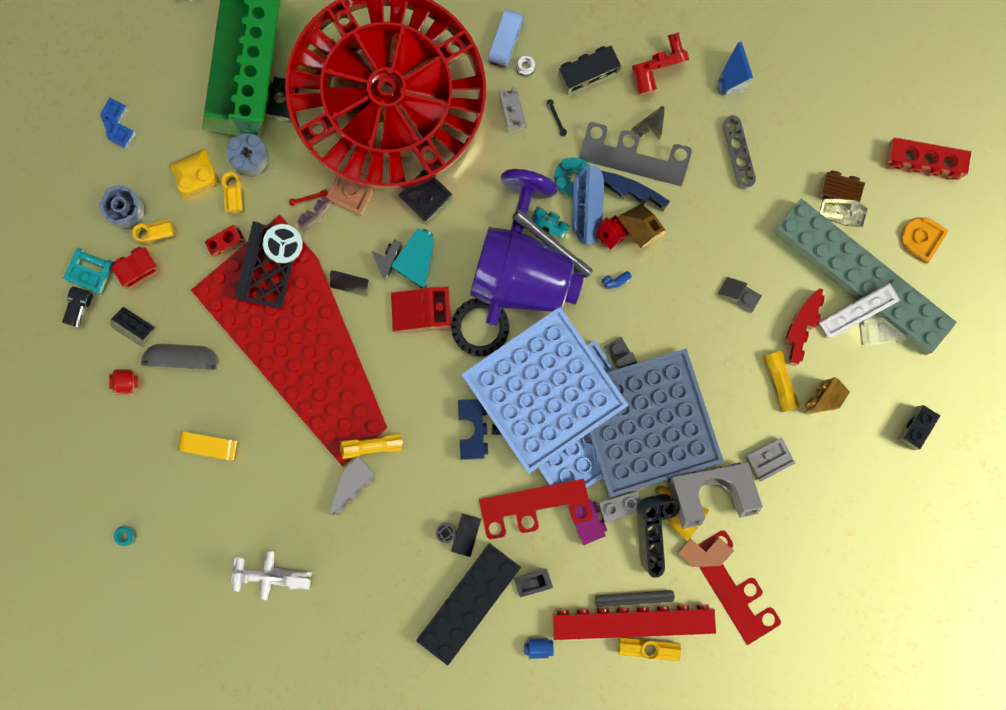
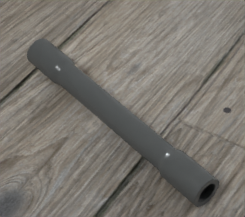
(527, 223)

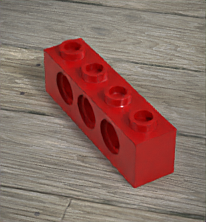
(958, 158)

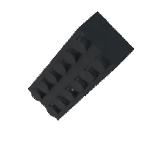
(468, 603)

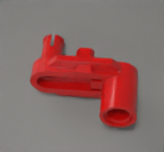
(644, 71)

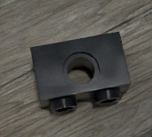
(276, 110)
(918, 427)

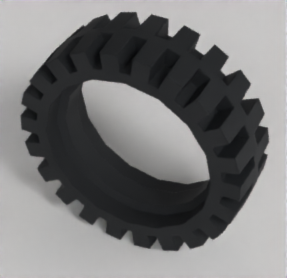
(469, 348)

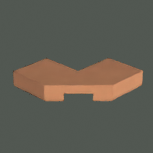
(713, 556)

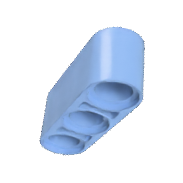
(505, 37)

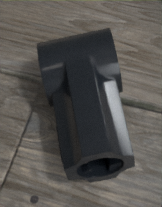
(78, 302)

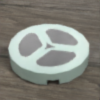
(282, 243)

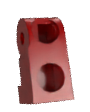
(225, 241)

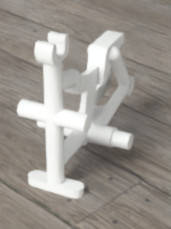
(269, 576)

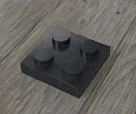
(426, 197)

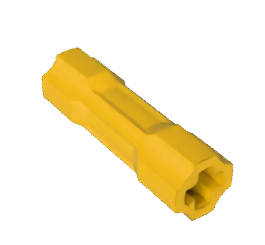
(777, 367)
(356, 447)

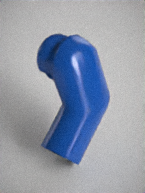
(617, 282)

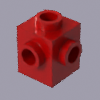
(611, 232)

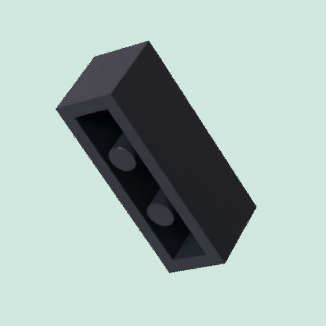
(589, 69)

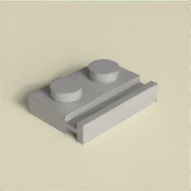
(770, 459)

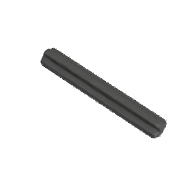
(634, 598)

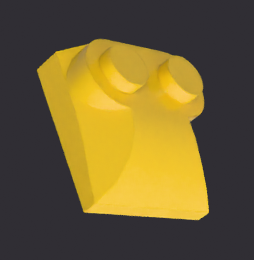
(194, 174)

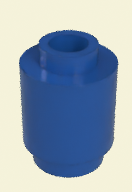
(539, 648)

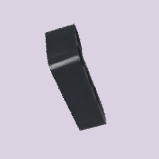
(655, 535)

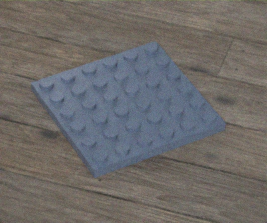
(660, 430)

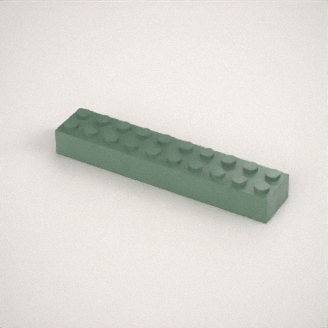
(863, 273)

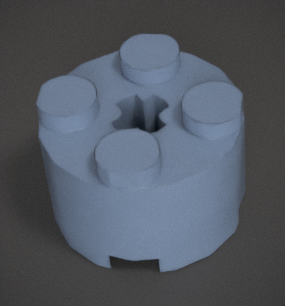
(244, 144)
(131, 212)

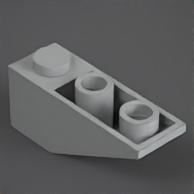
(352, 480)

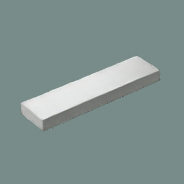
(859, 310)

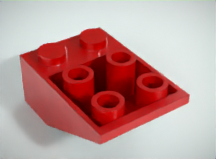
(421, 309)

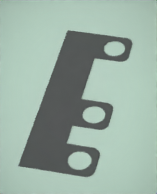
(629, 161)

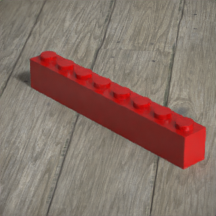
(634, 623)

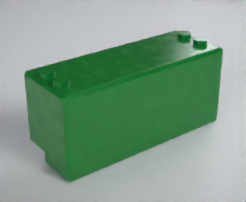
(241, 66)

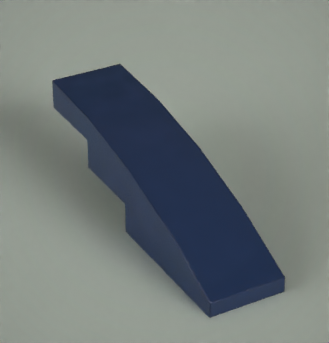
(623, 186)

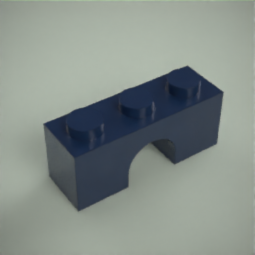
(474, 447)

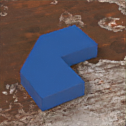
(112, 116)

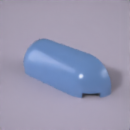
(588, 203)

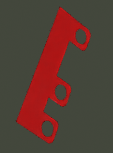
(528, 501)
(734, 598)

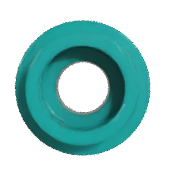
(118, 536)

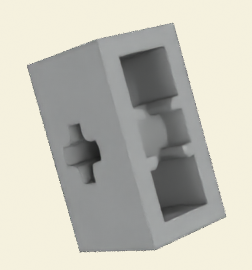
(619, 506)

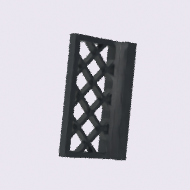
(248, 269)

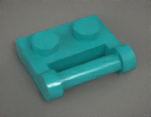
(85, 276)

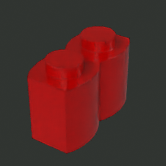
(134, 267)

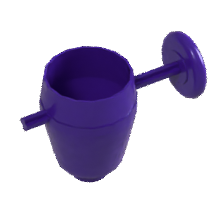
(519, 269)

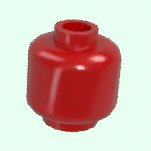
(123, 381)

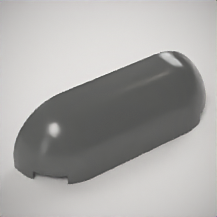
(180, 357)

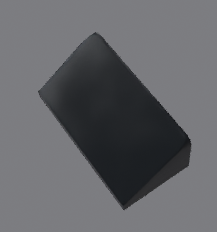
(349, 283)
(132, 326)
(466, 535)

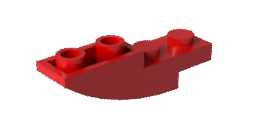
(805, 318)

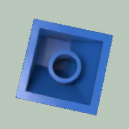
(737, 72)

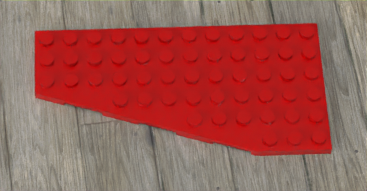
(298, 348)

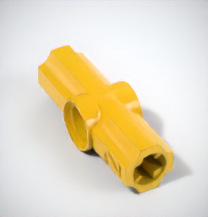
(662, 651)

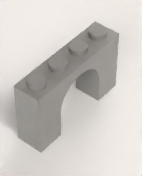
(735, 479)

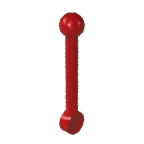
(292, 202)

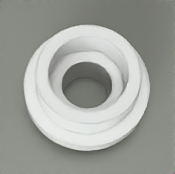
(525, 59)

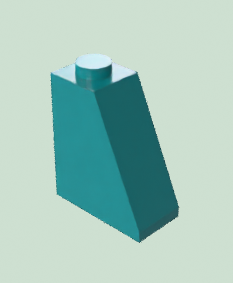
(416, 258)

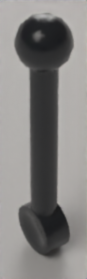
(563, 132)

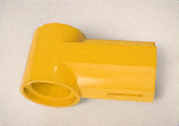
(232, 194)
(155, 231)

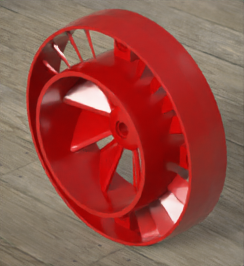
(430, 80)

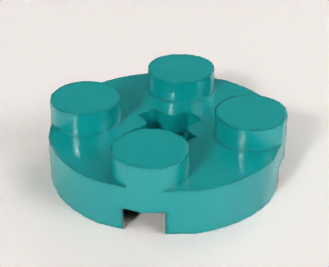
(562, 171)
(550, 221)

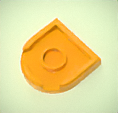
(922, 238)

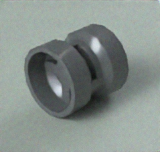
(445, 532)

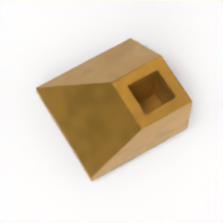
(642, 225)
(829, 397)

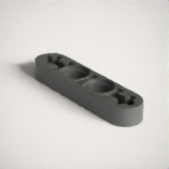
(739, 152)

